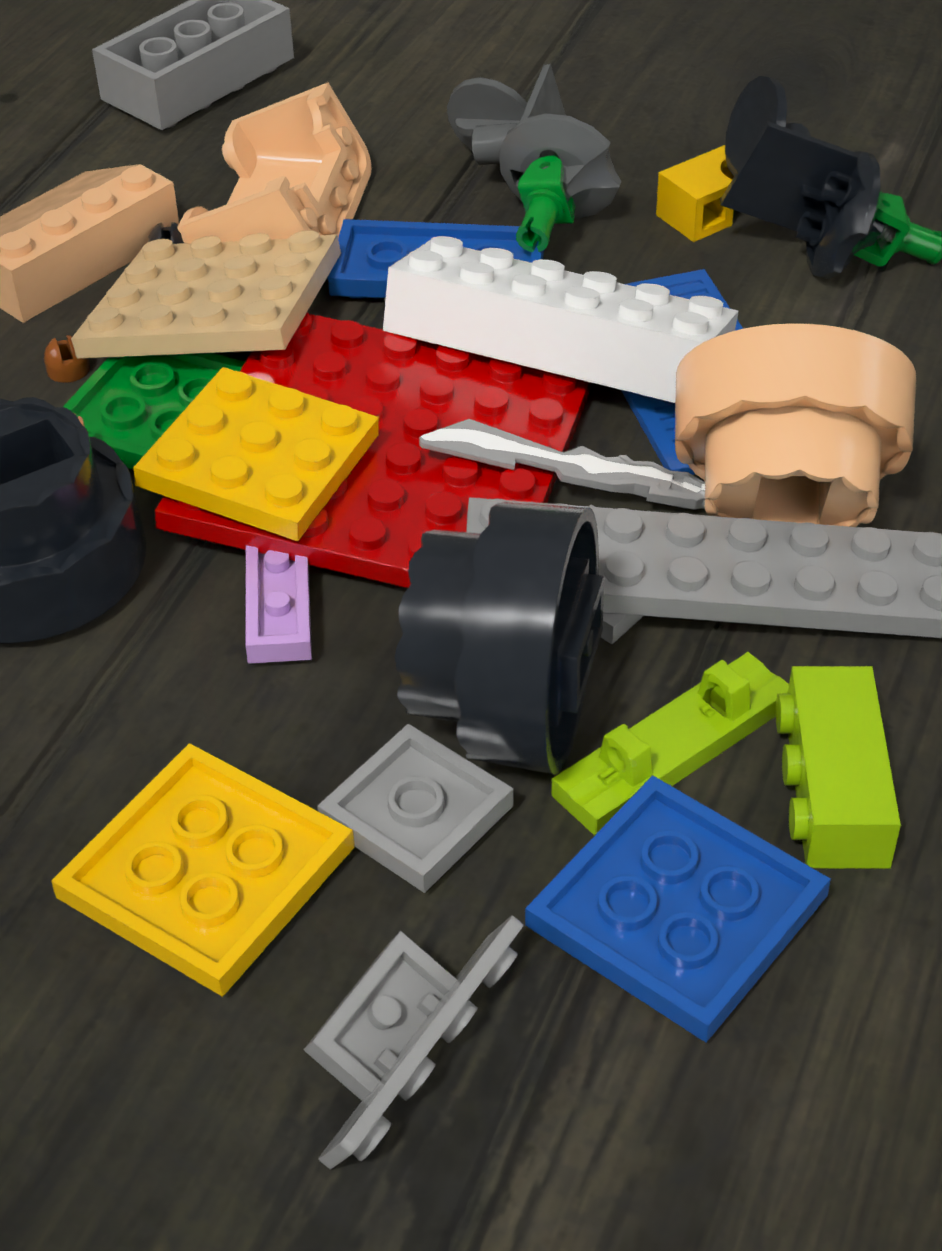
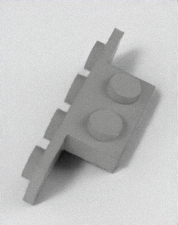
(390, 1024)

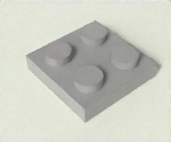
(418, 806)

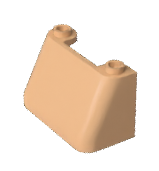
(296, 170)

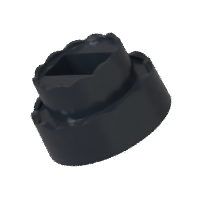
(65, 523)
(505, 632)

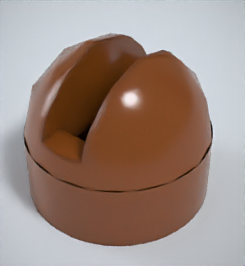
(67, 370)

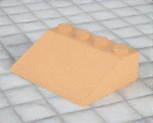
(78, 235)

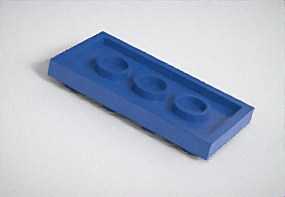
(375, 245)

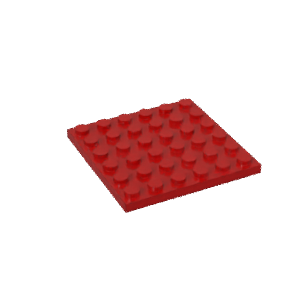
(397, 485)

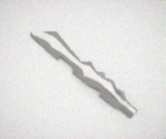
(578, 466)

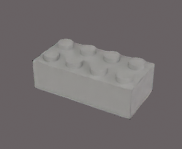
(192, 57)

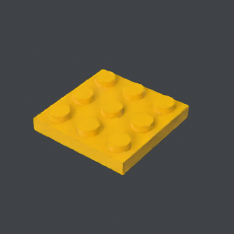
(257, 453)
(204, 867)

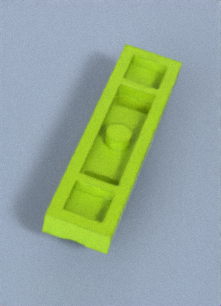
(671, 740)

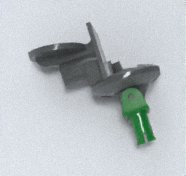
(545, 157)

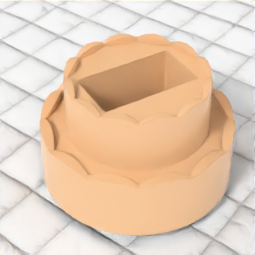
(795, 422)

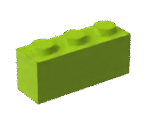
(838, 768)

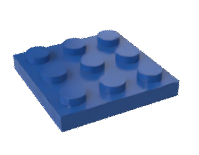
(678, 906)

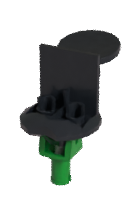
(815, 188)

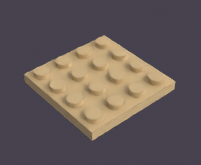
(209, 296)

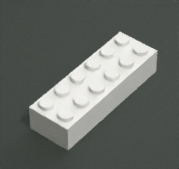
(549, 316)

